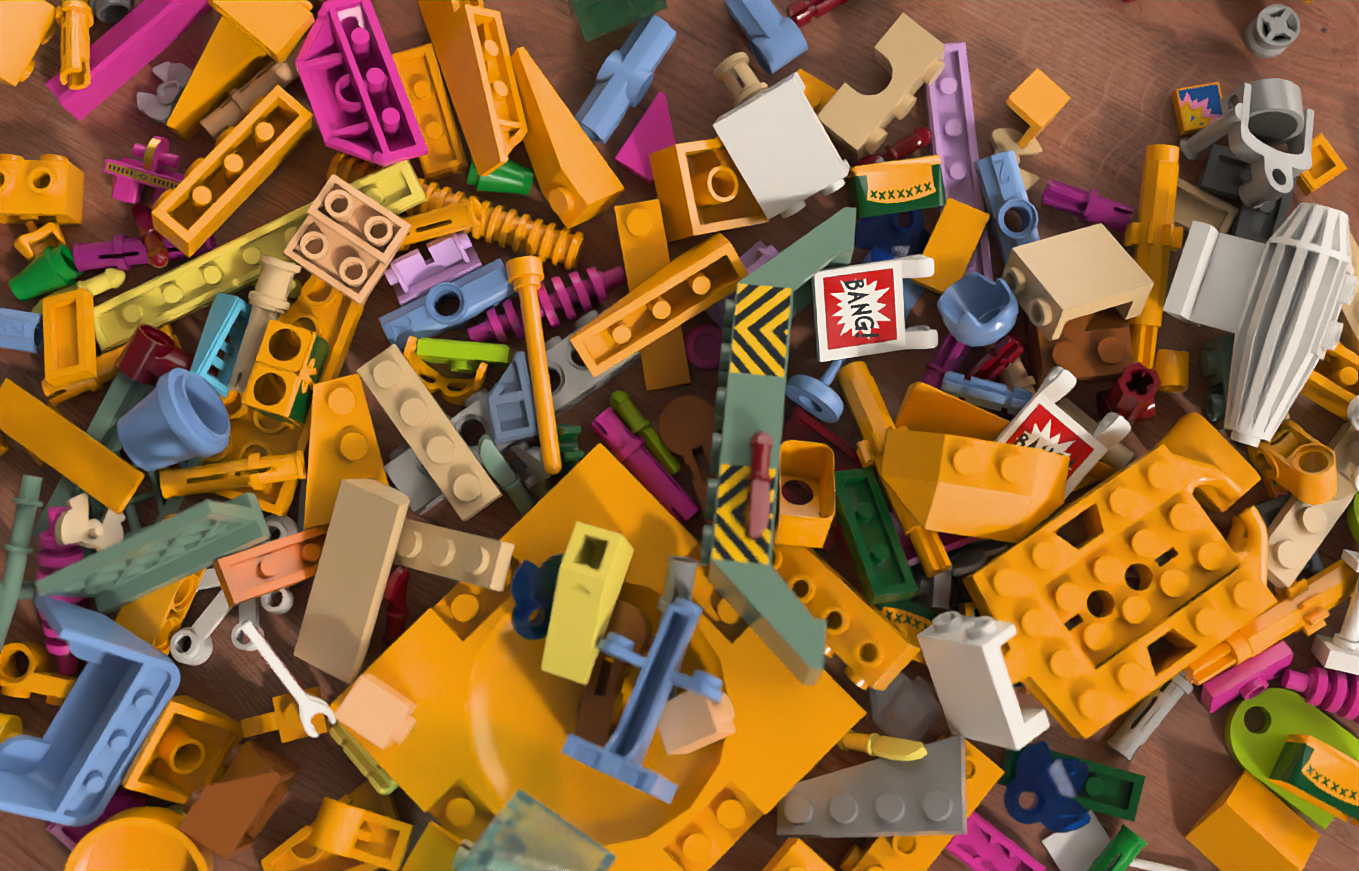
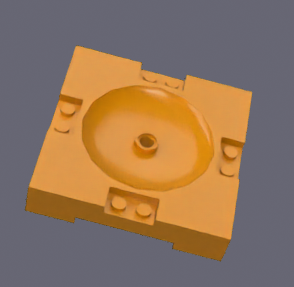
(501, 722)

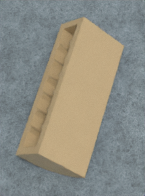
(351, 577)

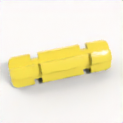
(363, 761)

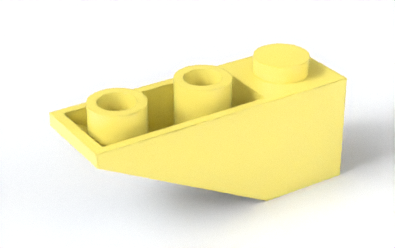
(584, 600)

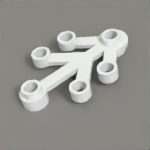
(200, 631)

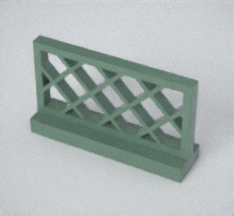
(120, 399)
(161, 554)

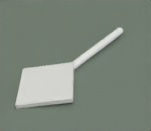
(1081, 847)

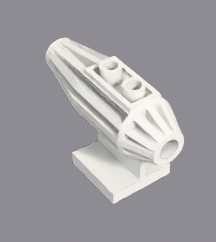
(1275, 300)

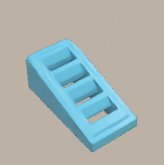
(219, 323)

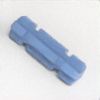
(985, 392)

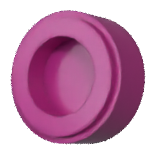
(704, 347)

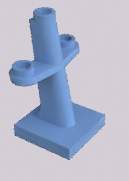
(658, 674)

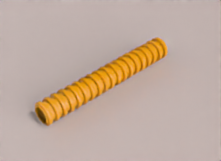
(499, 225)

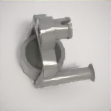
(1256, 119)

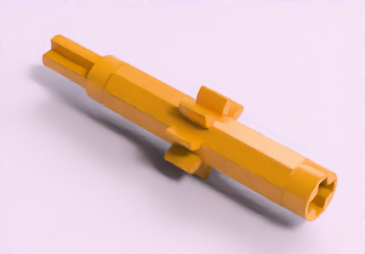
(1152, 240)
(872, 421)
(1297, 609)

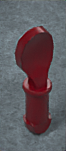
(919, 137)
(397, 610)

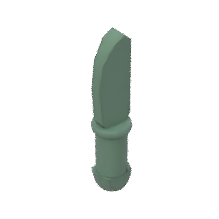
(505, 476)

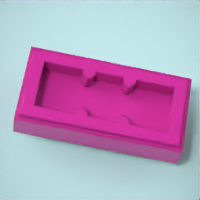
(1246, 678)
(989, 849)

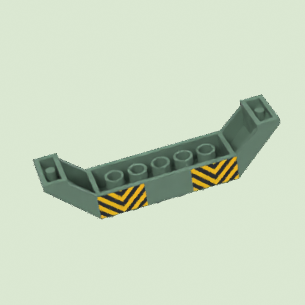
(755, 378)

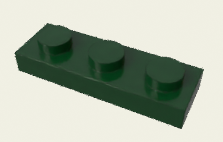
(872, 537)
(1105, 788)

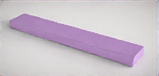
(954, 139)

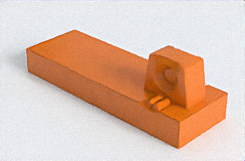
(271, 565)

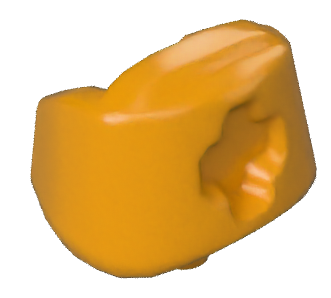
(33, 243)

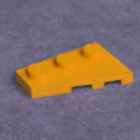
(339, 445)
(299, 856)

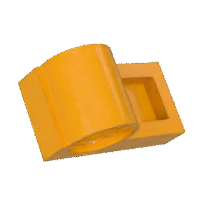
(38, 676)
(361, 834)

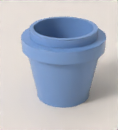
(175, 422)

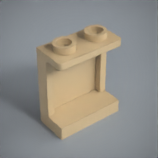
(1074, 278)

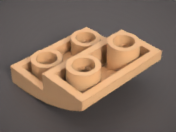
(347, 239)

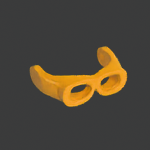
(468, 386)

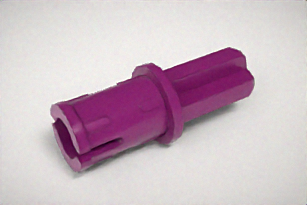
(1086, 205)
(946, 359)

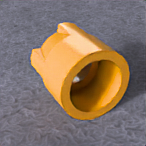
(1172, 370)

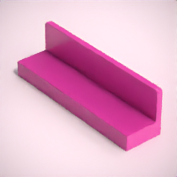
(128, 49)

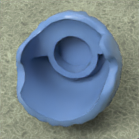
(978, 309)

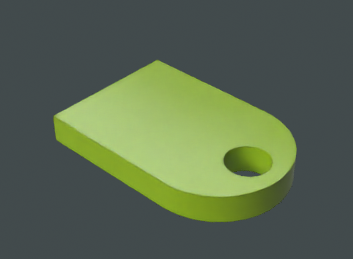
(1284, 715)

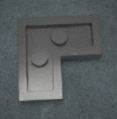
(1222, 176)

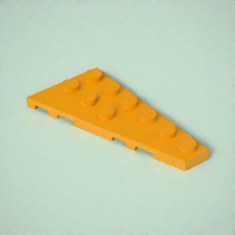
(330, 316)

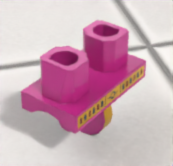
(132, 175)

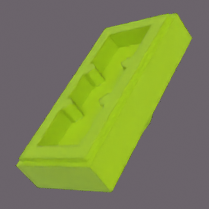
(464, 355)

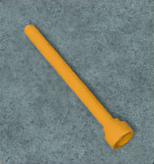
(525, 276)

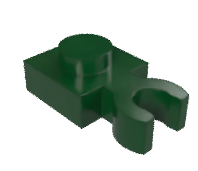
(568, 447)

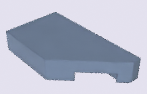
(512, 404)

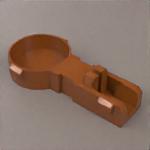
(685, 426)
(603, 695)

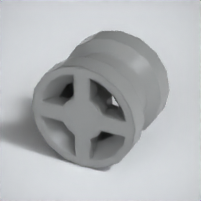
(1282, 29)

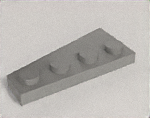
(882, 798)

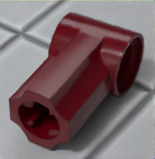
(151, 355)
(1131, 395)

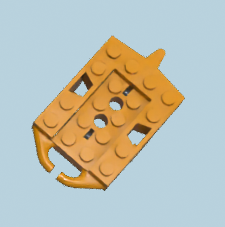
(1138, 518)

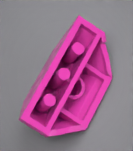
(357, 86)

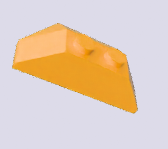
(973, 483)

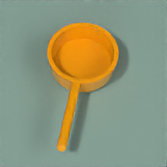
(140, 841)

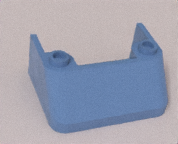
(97, 729)

